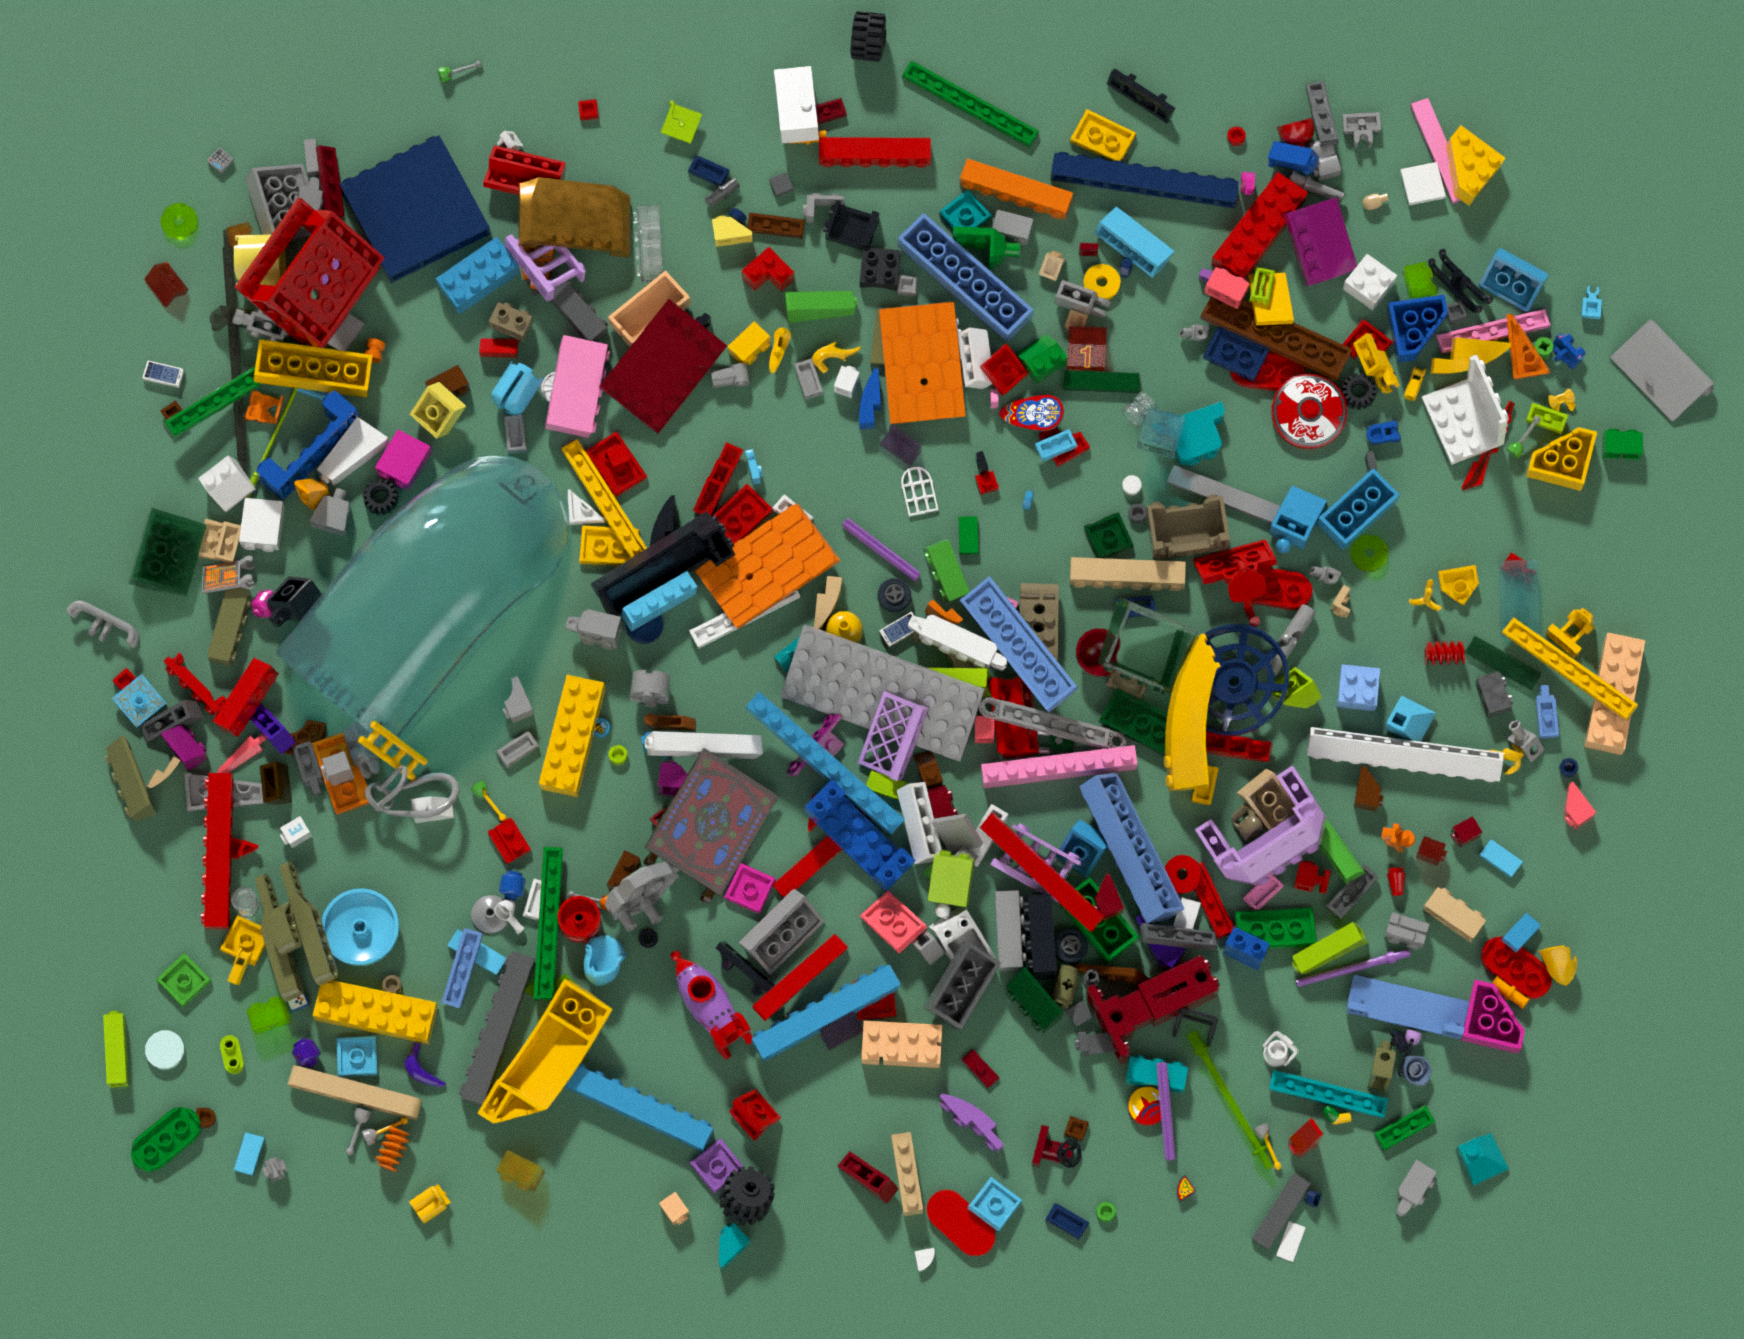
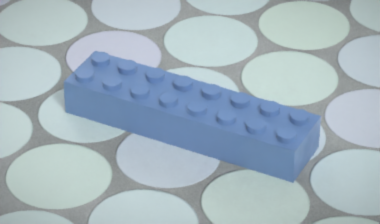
(965, 277)
(1131, 848)

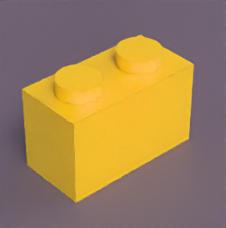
(749, 344)

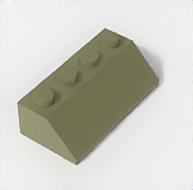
(130, 780)

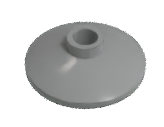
(481, 920)

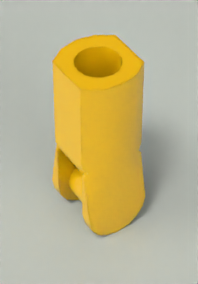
(1414, 385)
(239, 969)

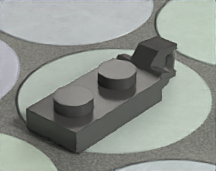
(308, 766)

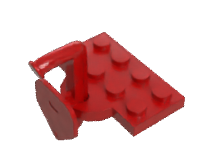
(1239, 570)

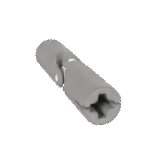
(1292, 635)

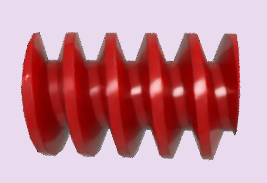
(1445, 652)

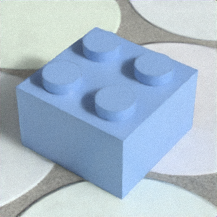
(1358, 687)

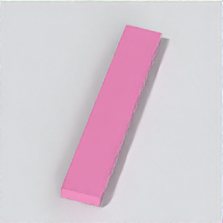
(1435, 141)
(1495, 330)

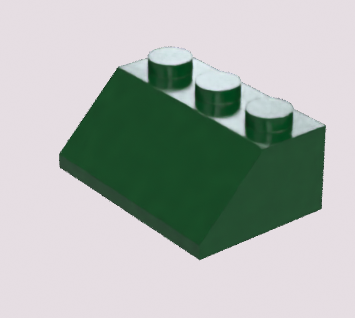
(1033, 1001)

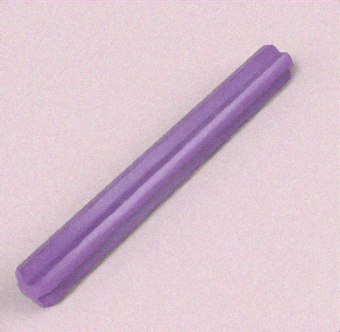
(881, 549)
(1165, 1107)

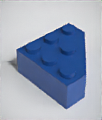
(1414, 324)

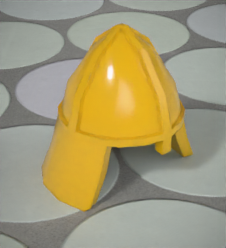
(1559, 963)

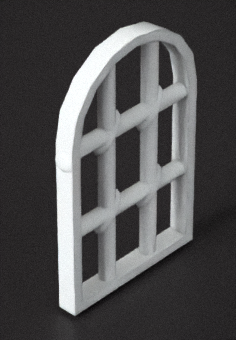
(924, 496)

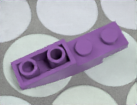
(967, 1114)

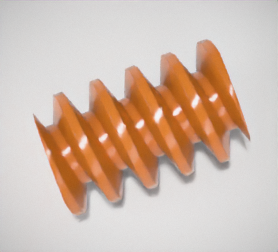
(392, 1149)

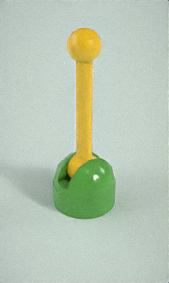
(480, 789)

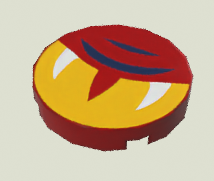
(1145, 1106)

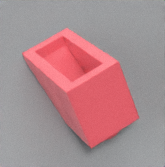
(1577, 808)

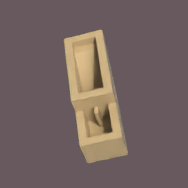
(827, 602)

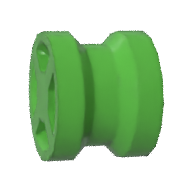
(1544, 352)

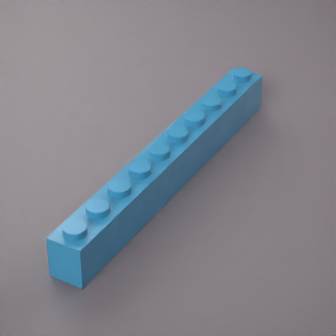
(824, 763)

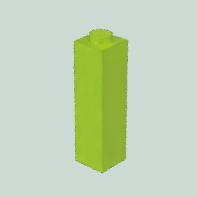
(116, 1049)

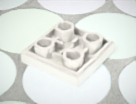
(1422, 183)

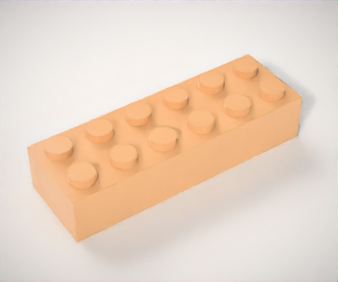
(1619, 668)

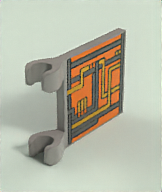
(227, 576)

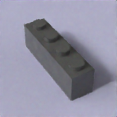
(578, 313)

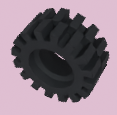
(1362, 381)
(380, 507)

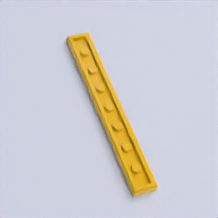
(603, 498)
(1570, 669)

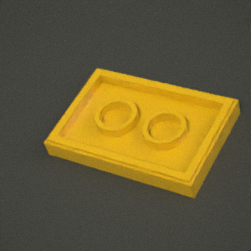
(1102, 137)
(1279, 305)
(601, 547)

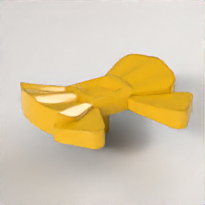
(1567, 397)

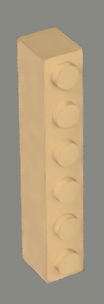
(1127, 573)

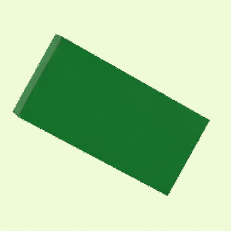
(968, 535)

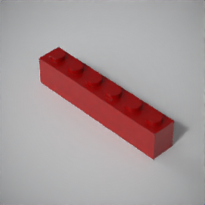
(874, 151)

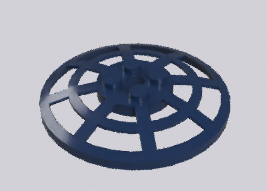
(1247, 679)

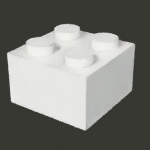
(1370, 282)

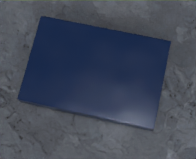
(1236, 353)

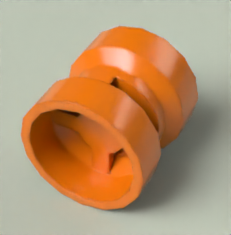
(375, 349)

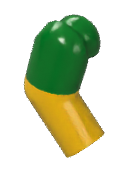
(1334, 1117)

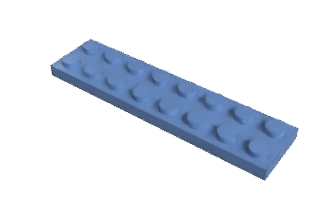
(1019, 644)

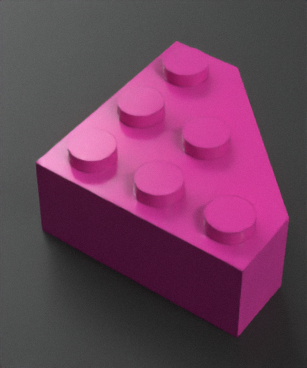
(1491, 1020)

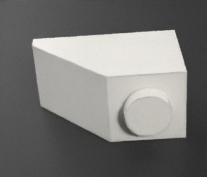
(428, 803)

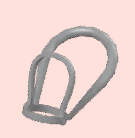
(401, 786)

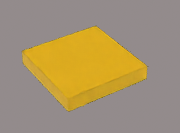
(244, 935)

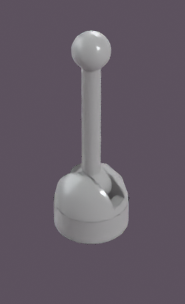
(361, 1117)

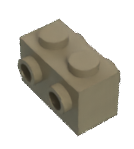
(511, 321)

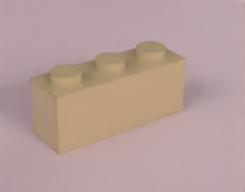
(1454, 914)

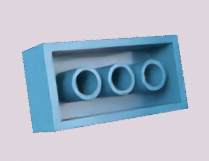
(477, 275)
(1358, 509)

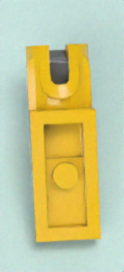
(1376, 364)

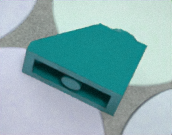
(731, 1244)

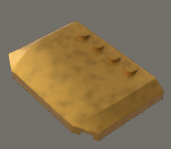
(574, 216)

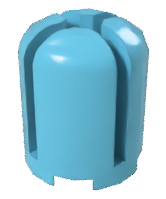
(515, 389)

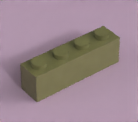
(229, 626)

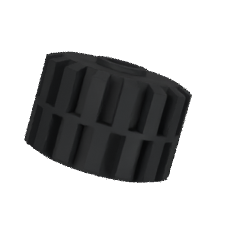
(868, 36)
(747, 1195)

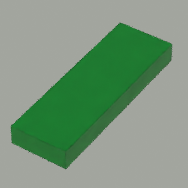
(1404, 1128)

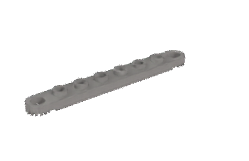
(1051, 724)

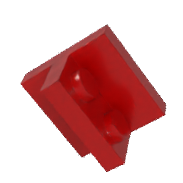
(754, 1113)

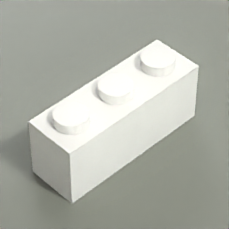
(974, 352)

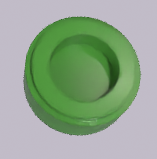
(1106, 1212)

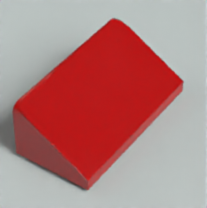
(498, 348)

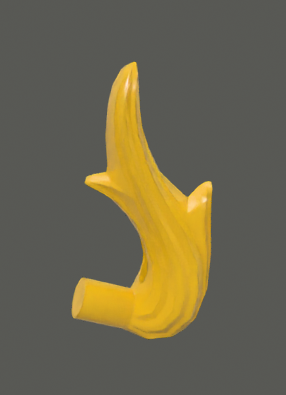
(781, 340)
(831, 351)

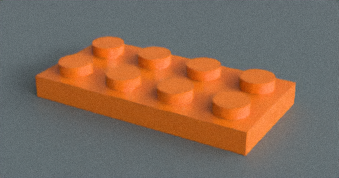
(348, 794)

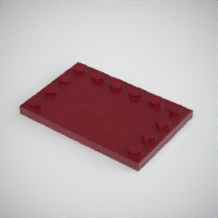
(663, 366)

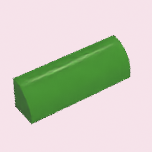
(1339, 855)

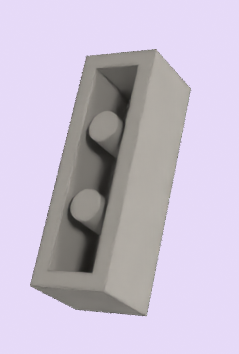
(311, 157)

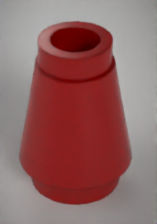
(1396, 880)

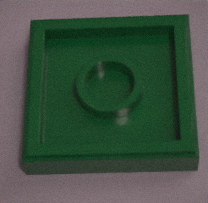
(1108, 536)

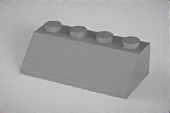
(781, 931)

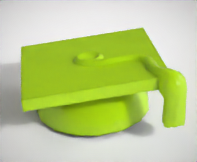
(681, 123)

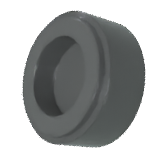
(1137, 513)

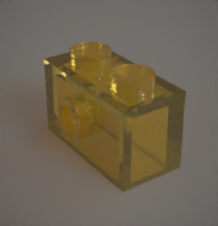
(520, 1171)

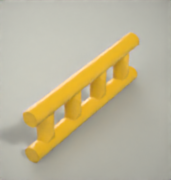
(392, 739)

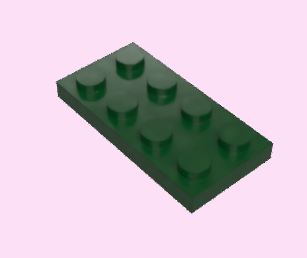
(1136, 720)

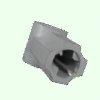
(735, 375)

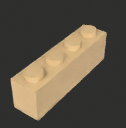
(907, 1174)

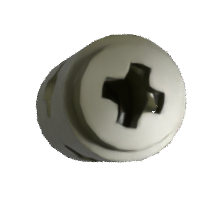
(1070, 977)

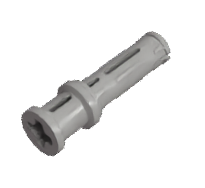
(1308, 184)

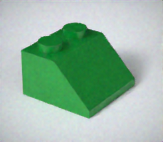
(1042, 358)

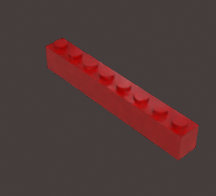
(218, 851)

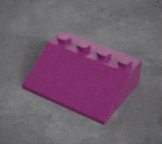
(1320, 241)

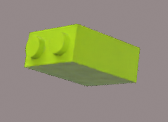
(951, 878)

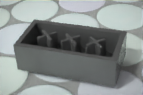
(962, 985)

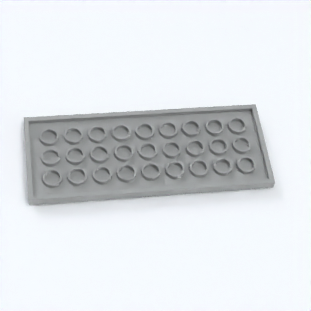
(850, 681)

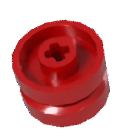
(582, 908)

